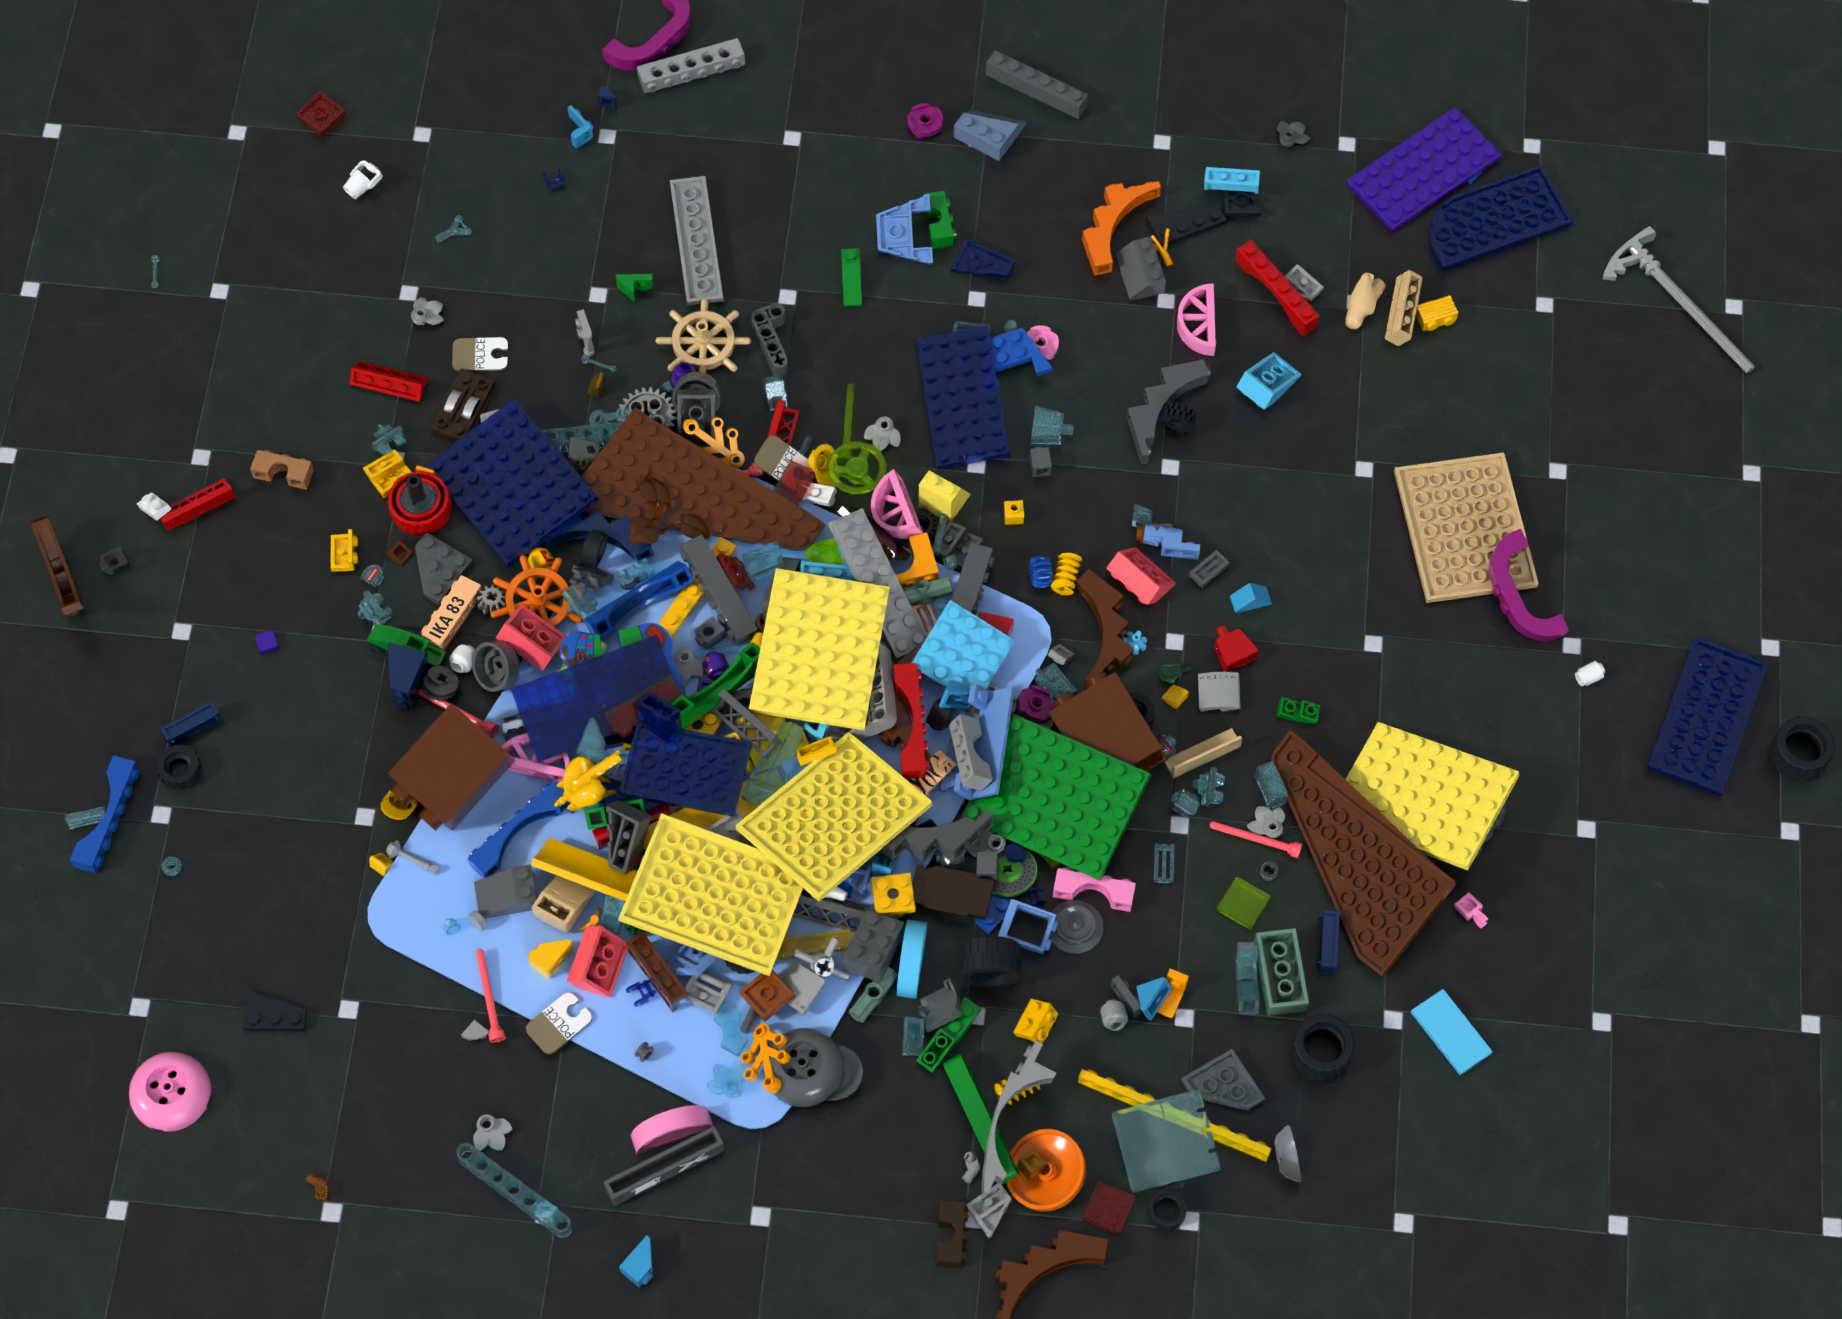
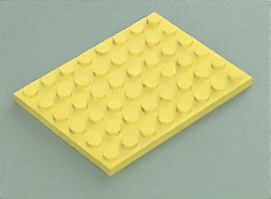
(819, 649)
(1432, 792)
(834, 816)
(712, 895)

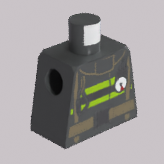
(582, 453)

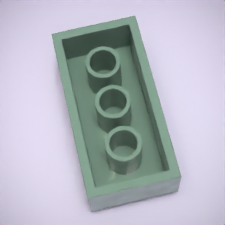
(1281, 972)

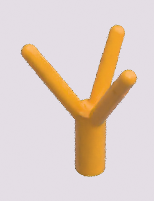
(1163, 251)
(594, 920)

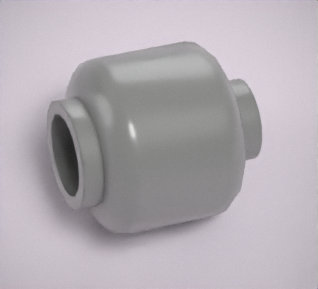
(1114, 1015)

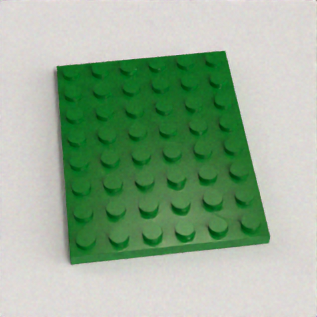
(1061, 798)

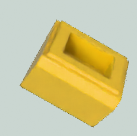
(380, 863)

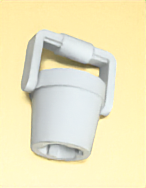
(358, 182)

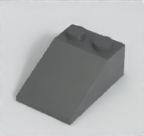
(506, 892)

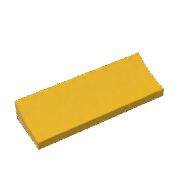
(583, 868)

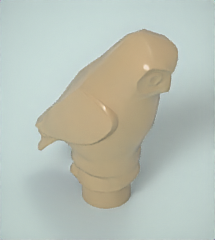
(1363, 300)

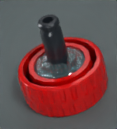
(419, 503)

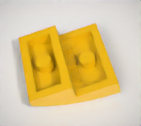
(386, 471)

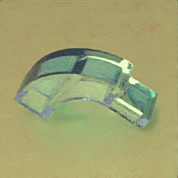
(1246, 978)

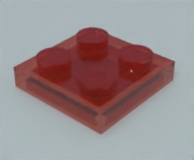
(320, 113)
(1109, 1207)

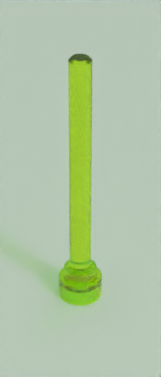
(847, 455)

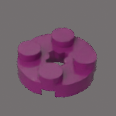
(926, 129)
(1031, 712)

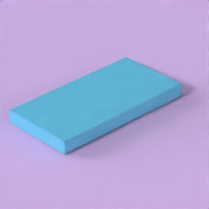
(1451, 1032)

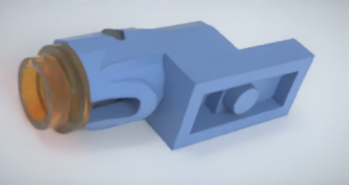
(1170, 540)

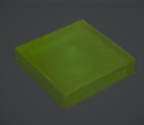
(1243, 903)

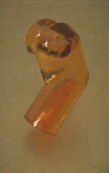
(320, 1184)

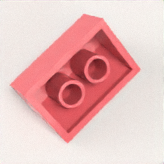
(1140, 575)
(531, 637)
(598, 961)

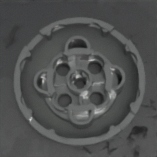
(829, 1067)

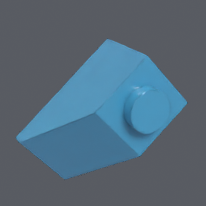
(638, 1264)

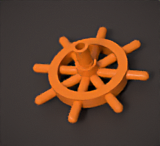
(537, 599)

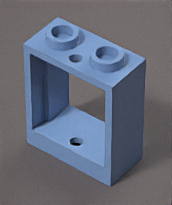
(1008, 919)

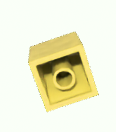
(941, 496)

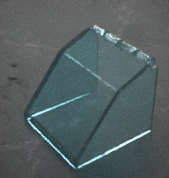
(1165, 1141)

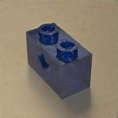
(658, 713)

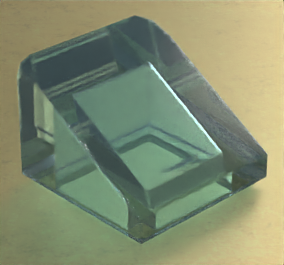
(1141, 515)

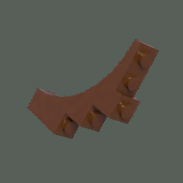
(57, 566)
(1106, 605)
(902, 730)
(1070, 1250)

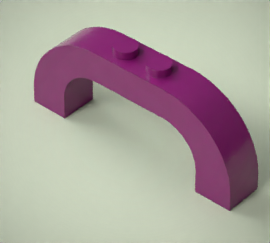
(659, 45)
(1509, 596)

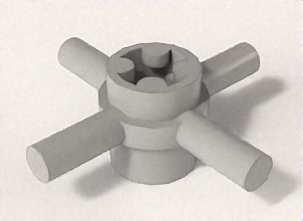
(823, 957)

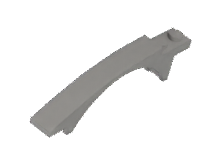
(1029, 1075)

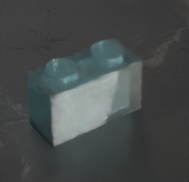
(1271, 785)

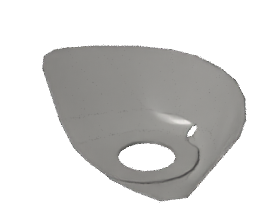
(1287, 1152)

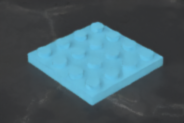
(962, 649)

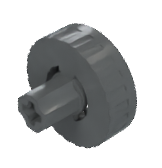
(696, 380)
(496, 673)

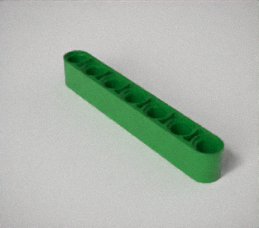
(978, 1111)

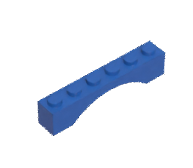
(663, 583)
(90, 850)
(488, 857)

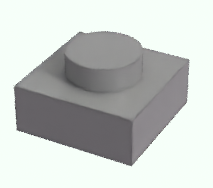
(1061, 654)

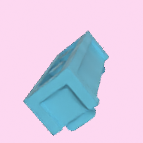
(1232, 179)
(827, 570)

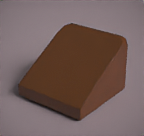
(398, 552)

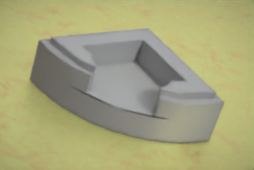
(475, 1032)

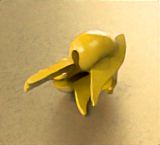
(583, 782)

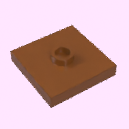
(767, 994)

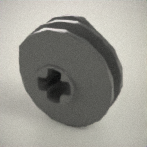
(440, 683)

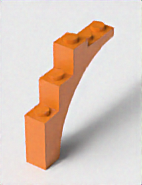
(1106, 218)

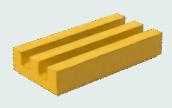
(816, 750)

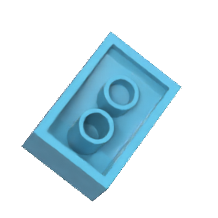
(1268, 380)

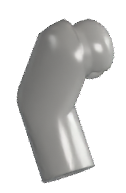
(972, 1165)

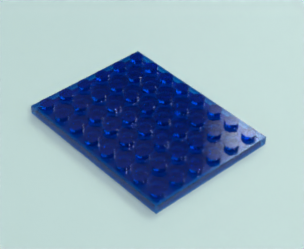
(512, 482)

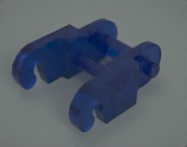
(560, 178)
(1038, 890)
(638, 986)

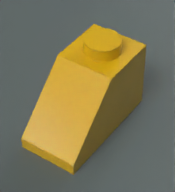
(549, 956)

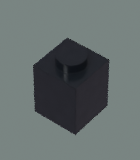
(939, 717)

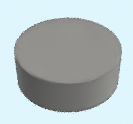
(477, 920)

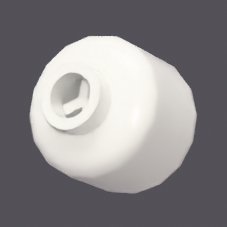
(462, 658)

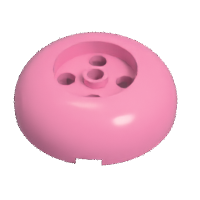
(180, 1109)

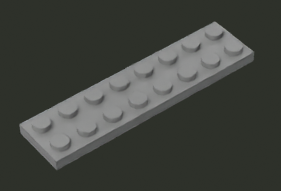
(696, 240)
(872, 566)

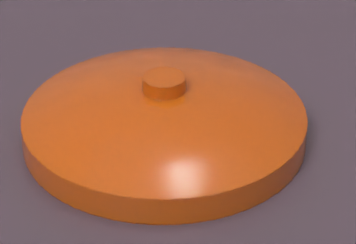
(1059, 1179)

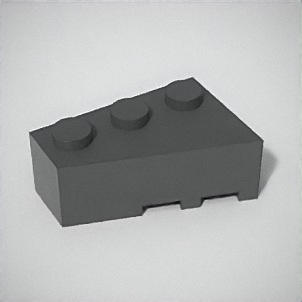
(627, 836)

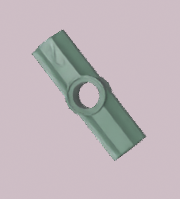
(925, 591)
(866, 1003)

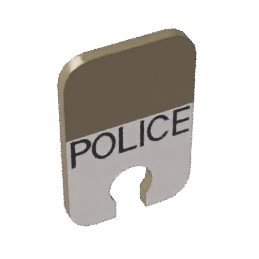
(476, 353)
(776, 455)
(553, 1025)

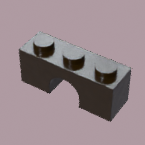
(950, 1252)

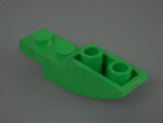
(383, 635)
(948, 1037)

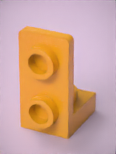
(1178, 982)

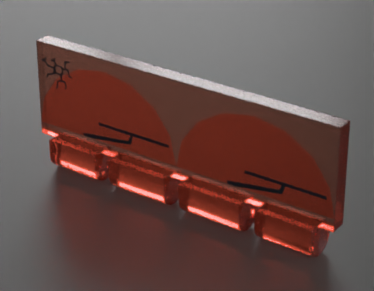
(791, 482)
(626, 713)

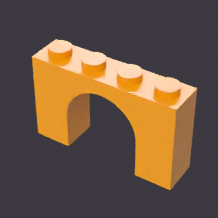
(924, 563)

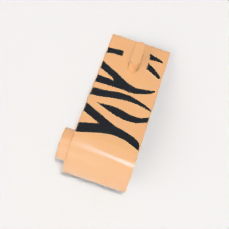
(939, 768)

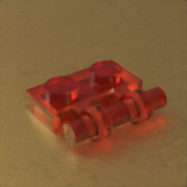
(735, 572)

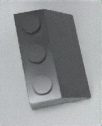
(1141, 269)

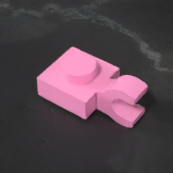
(1470, 908)

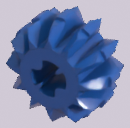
(1040, 572)

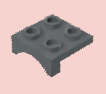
(941, 1006)

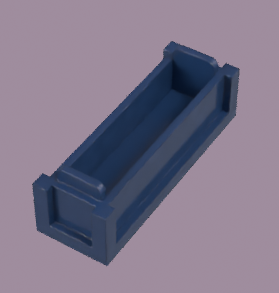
(191, 723)
(1329, 941)

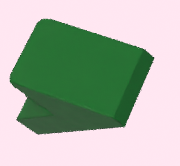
(630, 282)

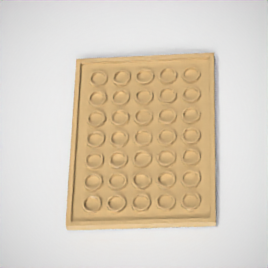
(1456, 521)

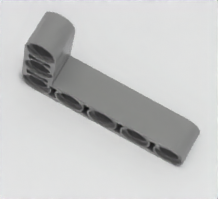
(882, 700)

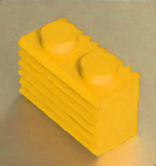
(1436, 313)

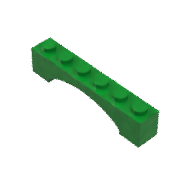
(738, 674)

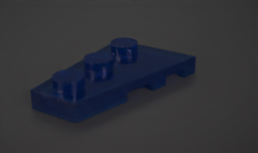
(982, 261)

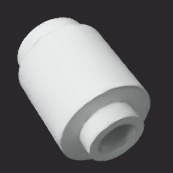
(1590, 673)

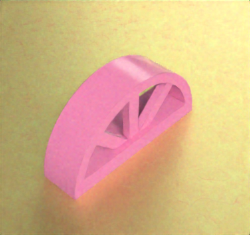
(1190, 339)
(882, 494)
(532, 768)
(670, 1127)

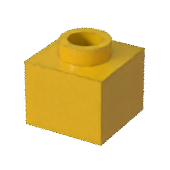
(1013, 512)

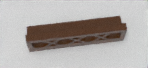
(656, 970)

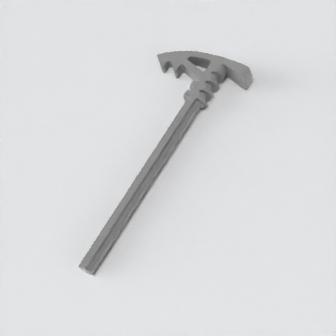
(1652, 267)

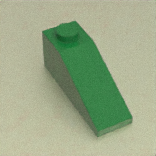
(851, 277)

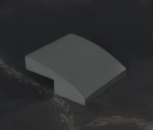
(957, 542)

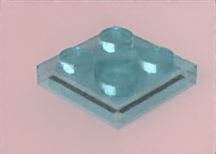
(763, 561)

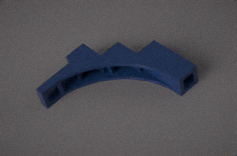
(617, 534)

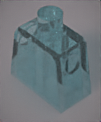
(1049, 427)

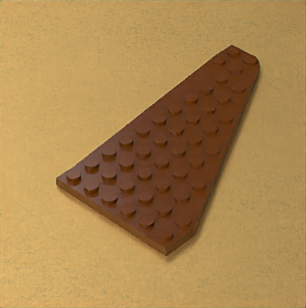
(697, 484)
(1368, 865)

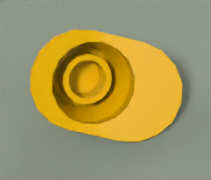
(818, 464)
(395, 808)

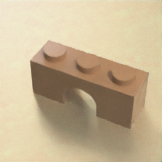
(267, 464)

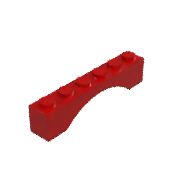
(1299, 311)
(906, 685)

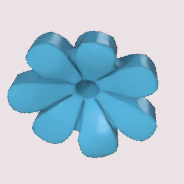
(1136, 641)

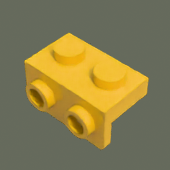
(343, 552)
(1036, 1021)

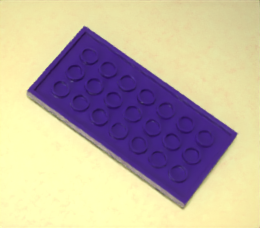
(1423, 169)

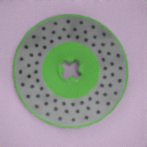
(1019, 879)

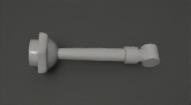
(395, 849)

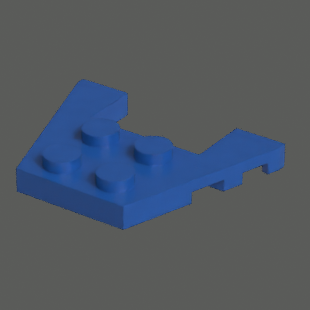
(1015, 349)

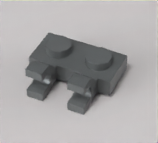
(597, 576)

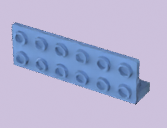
(994, 722)

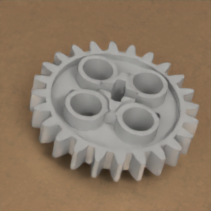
(663, 414)

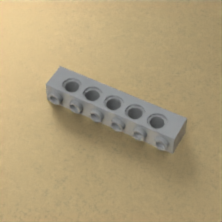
(691, 65)

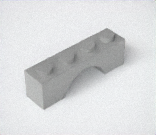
(972, 769)

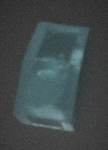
(591, 742)

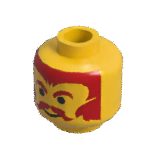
(540, 558)

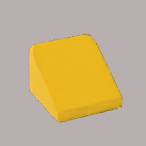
(1175, 696)

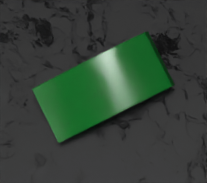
(1298, 711)

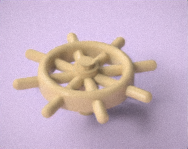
(703, 339)

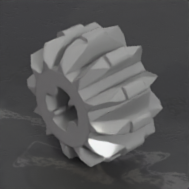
(485, 599)

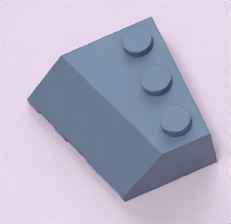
(988, 132)

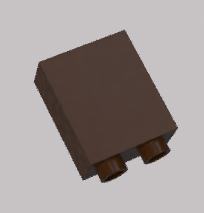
(1108, 722)
(449, 769)

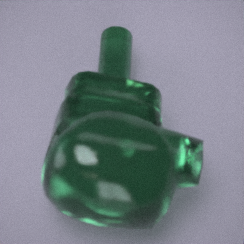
(1171, 672)

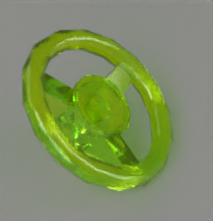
(856, 468)

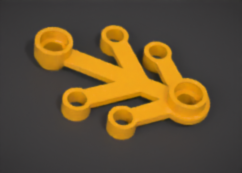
(717, 444)
(762, 1035)

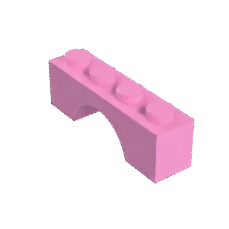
(1118, 892)

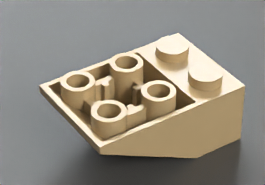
(562, 903)

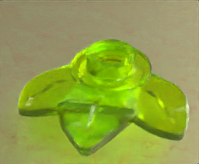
(825, 550)

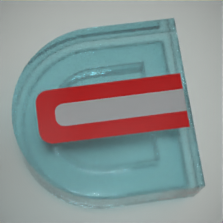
(373, 575)

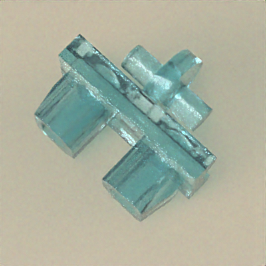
(381, 443)
(578, 601)
(371, 610)
(1206, 786)
(611, 913)

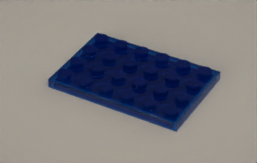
(686, 769)

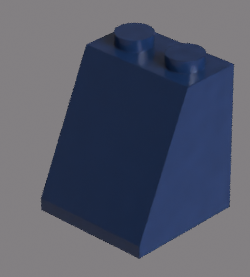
(406, 674)

